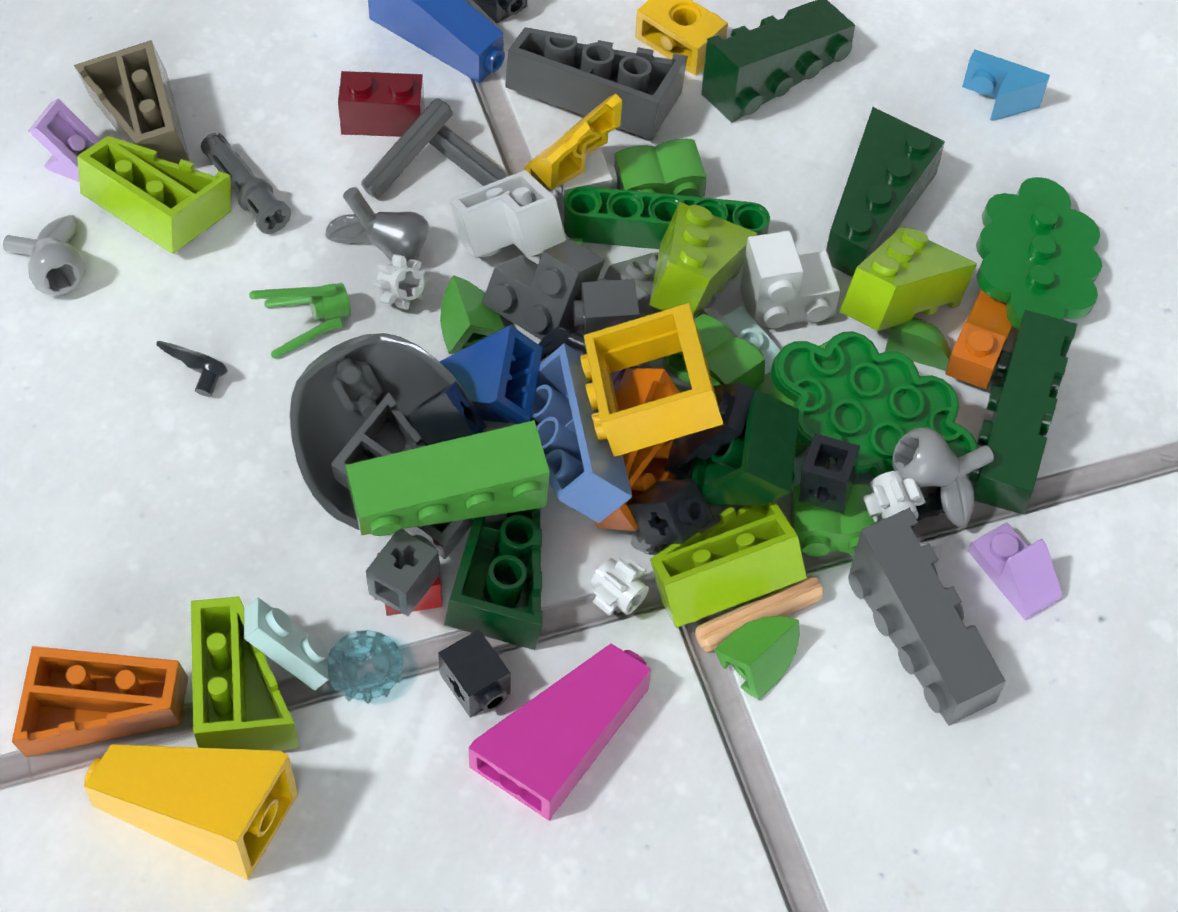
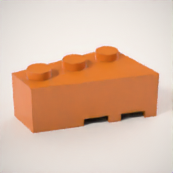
(647, 464)
(94, 697)

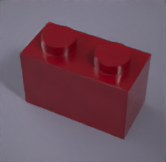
(379, 102)

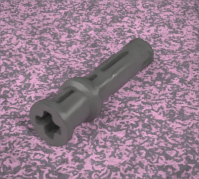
(253, 193)

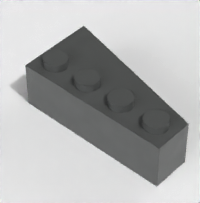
(584, 75)
(923, 618)

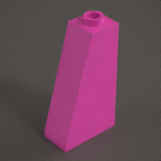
(560, 732)

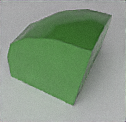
(464, 316)
(920, 342)
(761, 652)

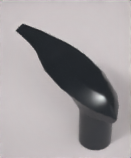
(208, 367)

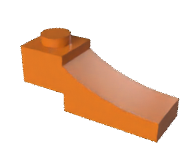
(980, 342)

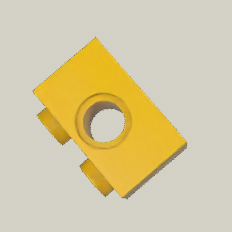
(679, 29)

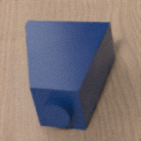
(499, 375)

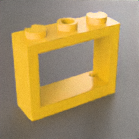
(635, 344)

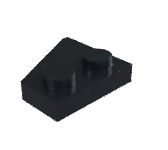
(734, 405)

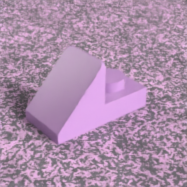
(63, 137)
(1018, 570)

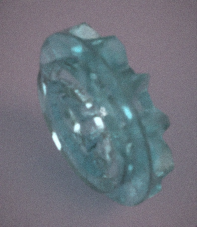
(356, 649)

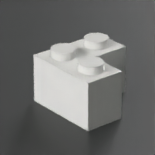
(508, 213)
(786, 286)

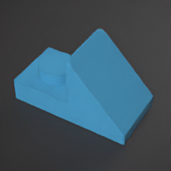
(1011, 84)

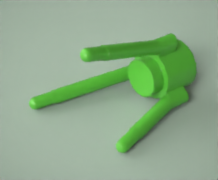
(326, 302)

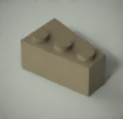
(137, 98)

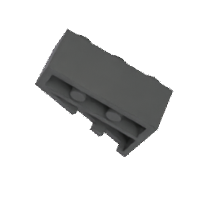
(389, 433)

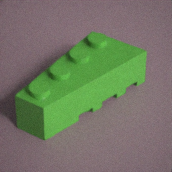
(451, 481)

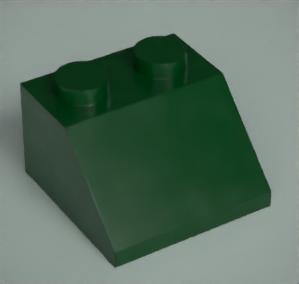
(756, 463)

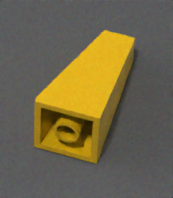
(199, 799)

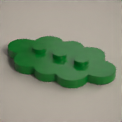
(1038, 253)
(865, 398)

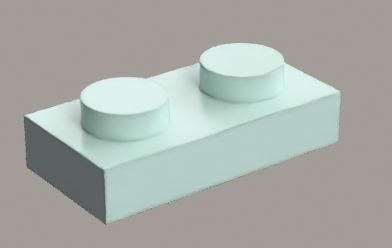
(286, 643)

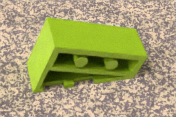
(151, 194)
(697, 258)
(906, 278)
(729, 563)
(233, 685)

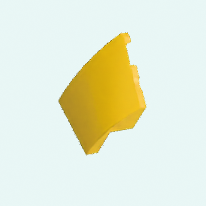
(567, 154)

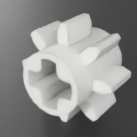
(404, 271)
(892, 495)
(619, 586)

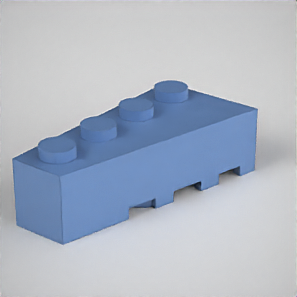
(579, 464)

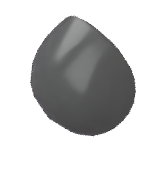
(339, 396)

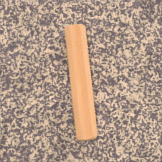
(777, 603)

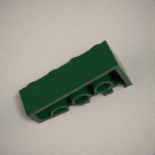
(882, 187)

